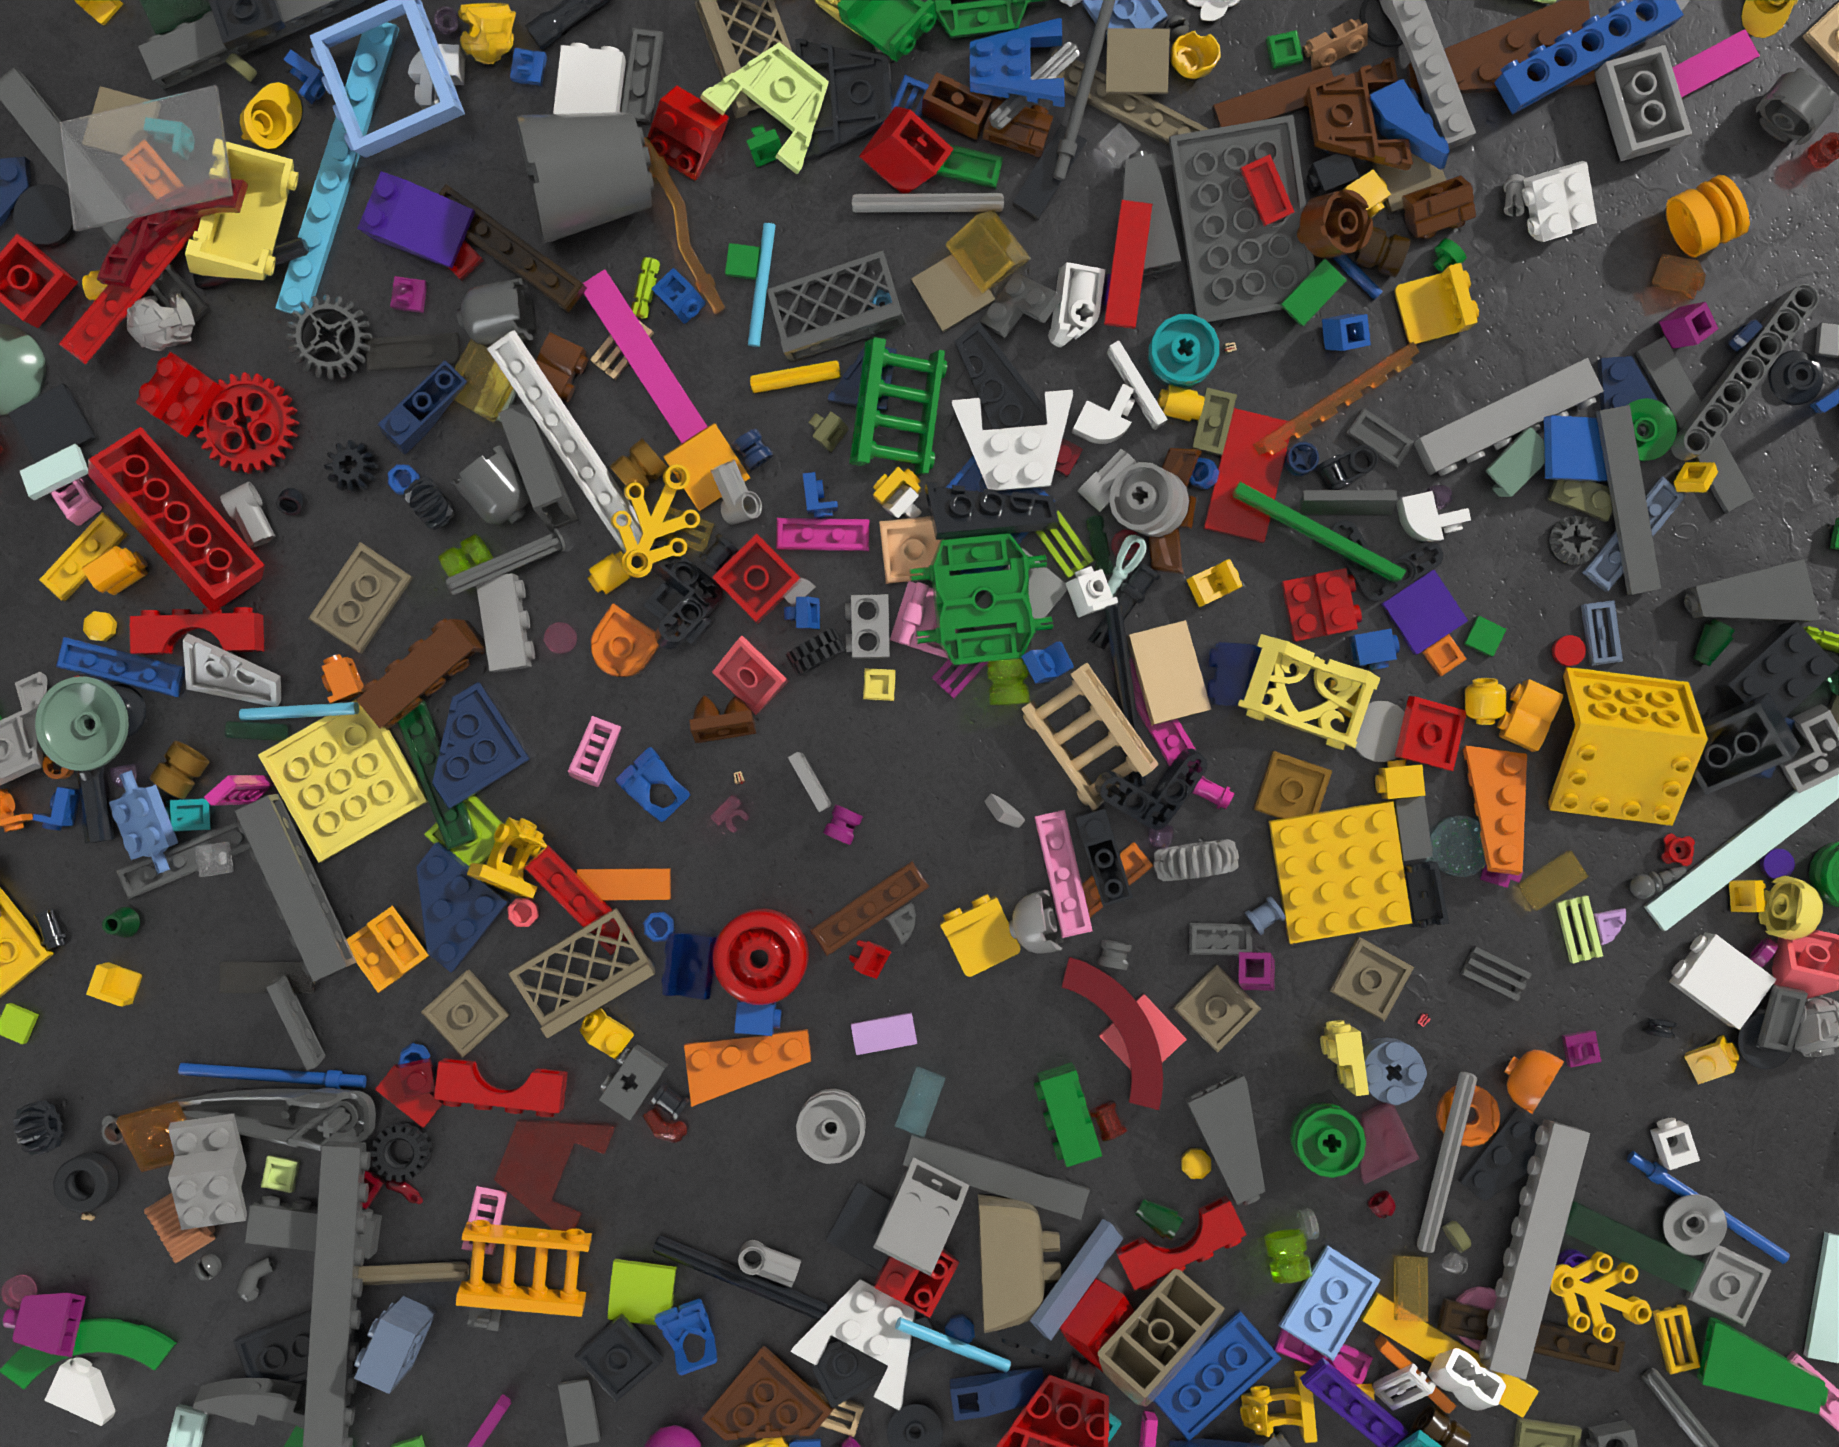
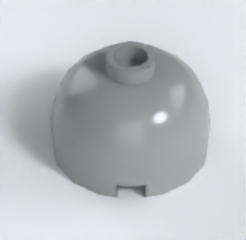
(1036, 923)

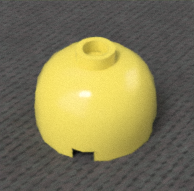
(1791, 909)

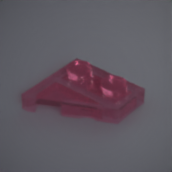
(1386, 1143)

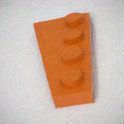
(1499, 803)
(733, 1063)

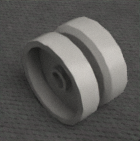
(1149, 499)
(840, 1142)

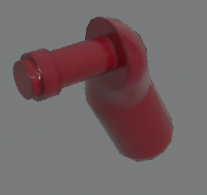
(405, 1189)

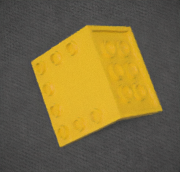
(1629, 747)

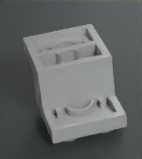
(207, 1171)

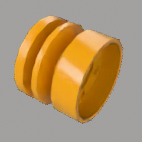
(1707, 215)

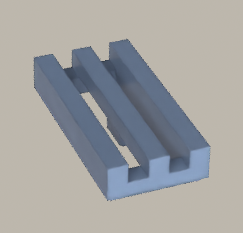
(1601, 635)

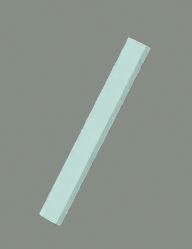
(1740, 852)

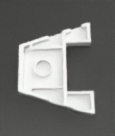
(1019, 454)
(866, 1322)

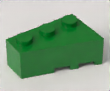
(1067, 1115)

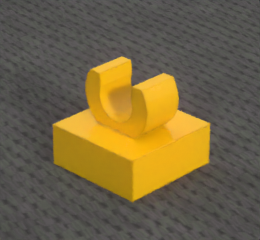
(1747, 895)

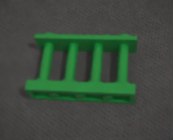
(869, 417)

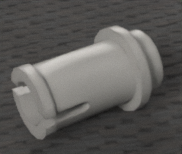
(1513, 188)

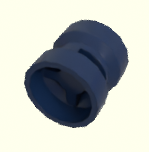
(752, 449)
(1305, 455)

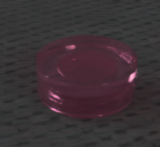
(560, 637)
(16, 1289)

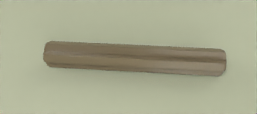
(414, 1273)

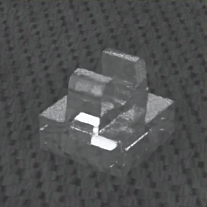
(1118, 145)
(214, 859)

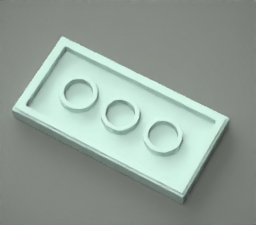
(1823, 1326)

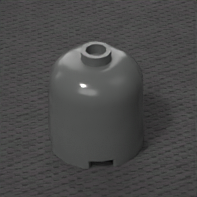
(495, 310)
(494, 488)

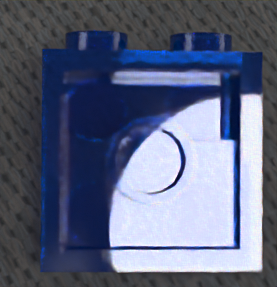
(1233, 673)

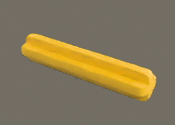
(795, 376)

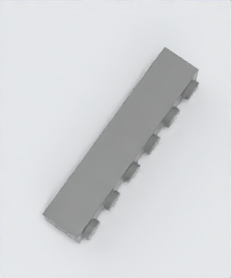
(1507, 417)

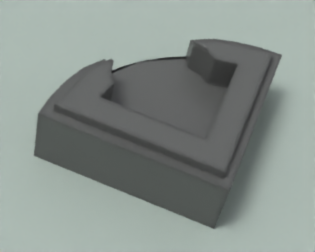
(903, 922)

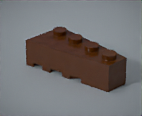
(421, 671)

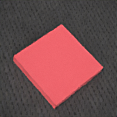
(1165, 1032)

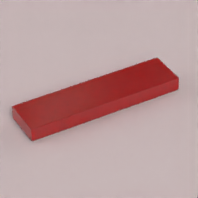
(1128, 264)
(573, 894)

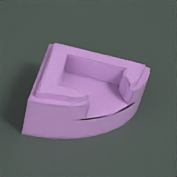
(1609, 924)

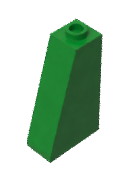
(1751, 1369)

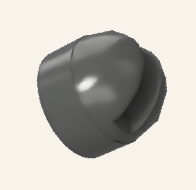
(1179, 31)
(211, 1264)

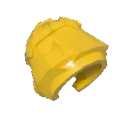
(489, 30)

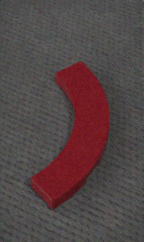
(146, 231)
(1131, 1023)

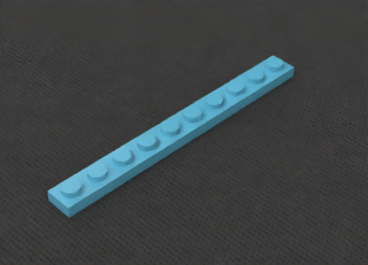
(337, 170)

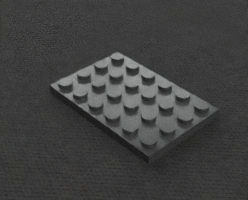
(1230, 255)

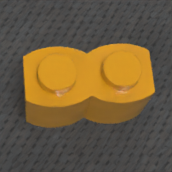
(115, 570)
(1530, 715)

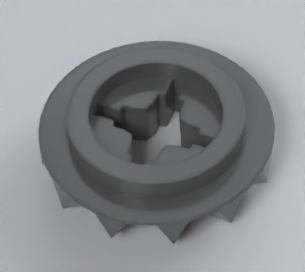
(1566, 551)

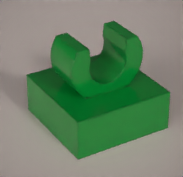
(763, 145)

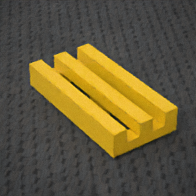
(1669, 1313)

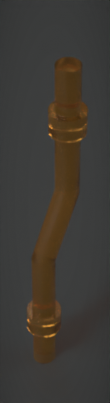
(704, 282)

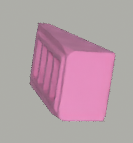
(79, 508)
(604, 755)
(476, 1206)

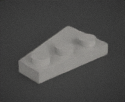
(227, 675)

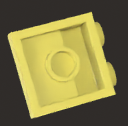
(1345, 1048)

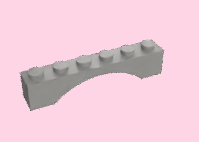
(1434, 74)

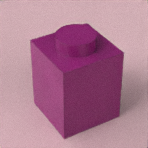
(1688, 325)
(1256, 971)

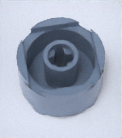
(1408, 1068)

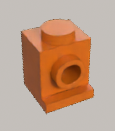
(341, 678)

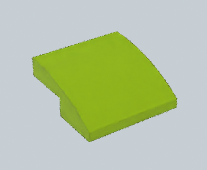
(640, 1290)

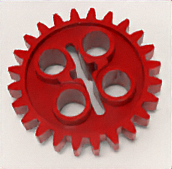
(272, 414)

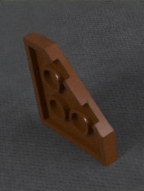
(767, 1403)

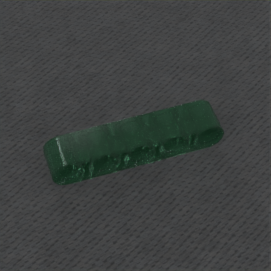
(1633, 1247)

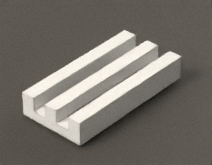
(1398, 1383)

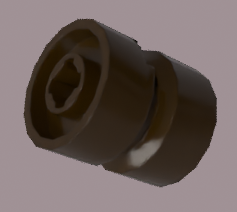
(1384, 252)
(1437, 1426)

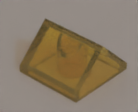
(987, 250)

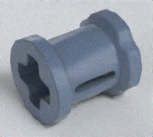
(1265, 915)

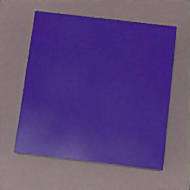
(1424, 612)

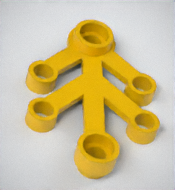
(653, 525)
(1595, 1293)

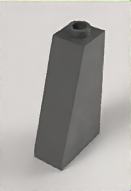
(1144, 184)
(537, 467)
(1765, 595)
(1229, 1132)

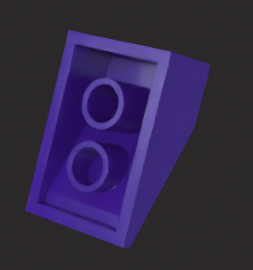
(415, 220)

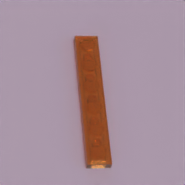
(1347, 393)

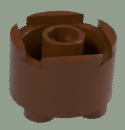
(1335, 224)

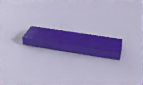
(1353, 1404)

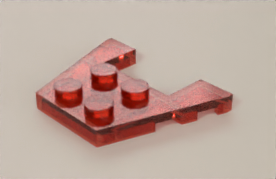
(537, 1161)

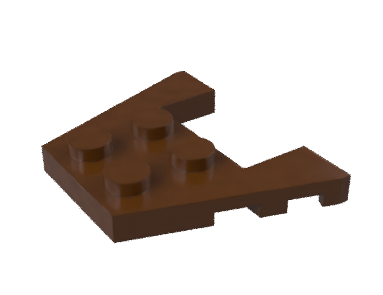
(1344, 116)

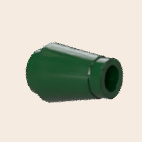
(1713, 642)
(122, 922)
(1160, 1218)

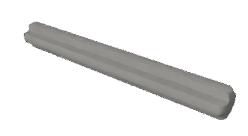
(928, 202)

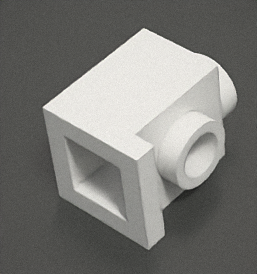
(1090, 591)
(1682, 1149)

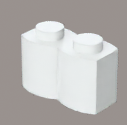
(1462, 1375)

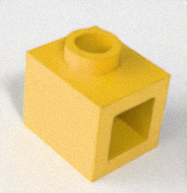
(1373, 190)
(1400, 780)

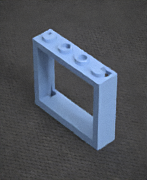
(408, 127)

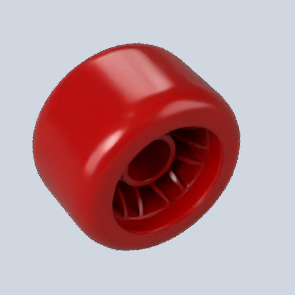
(778, 938)

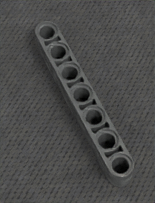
(43, 128)
(1756, 364)

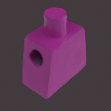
(47, 1322)

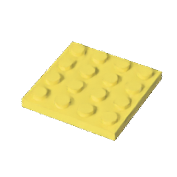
(342, 781)

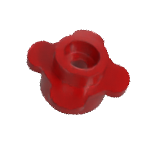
(1686, 852)

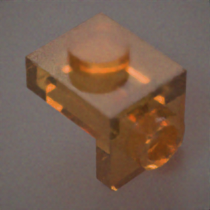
(1679, 275)

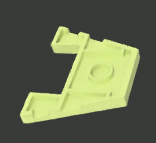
(784, 89)

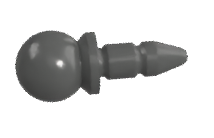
(1644, 885)

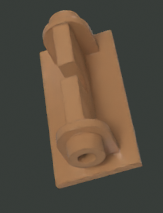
(1348, 39)

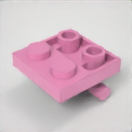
(914, 615)

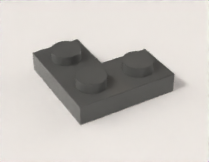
(1019, 297)

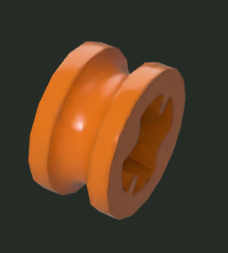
(50, 772)

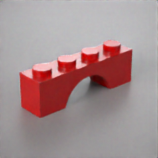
(160, 633)
(462, 1083)
(1216, 1228)

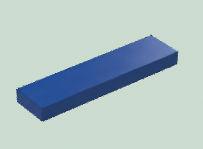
(121, 667)

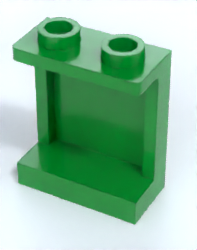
(889, 24)

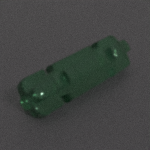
(1099, 544)
(257, 731)

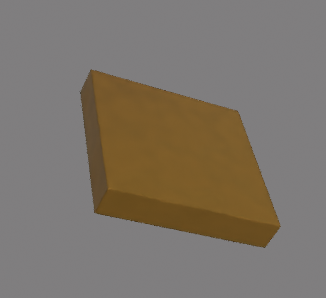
(1291, 787)

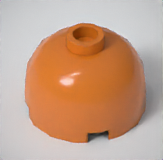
(1531, 1077)

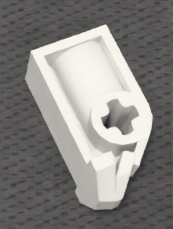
(1080, 290)

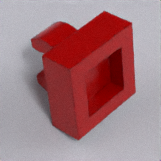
(871, 959)

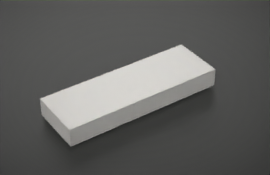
(1134, 380)

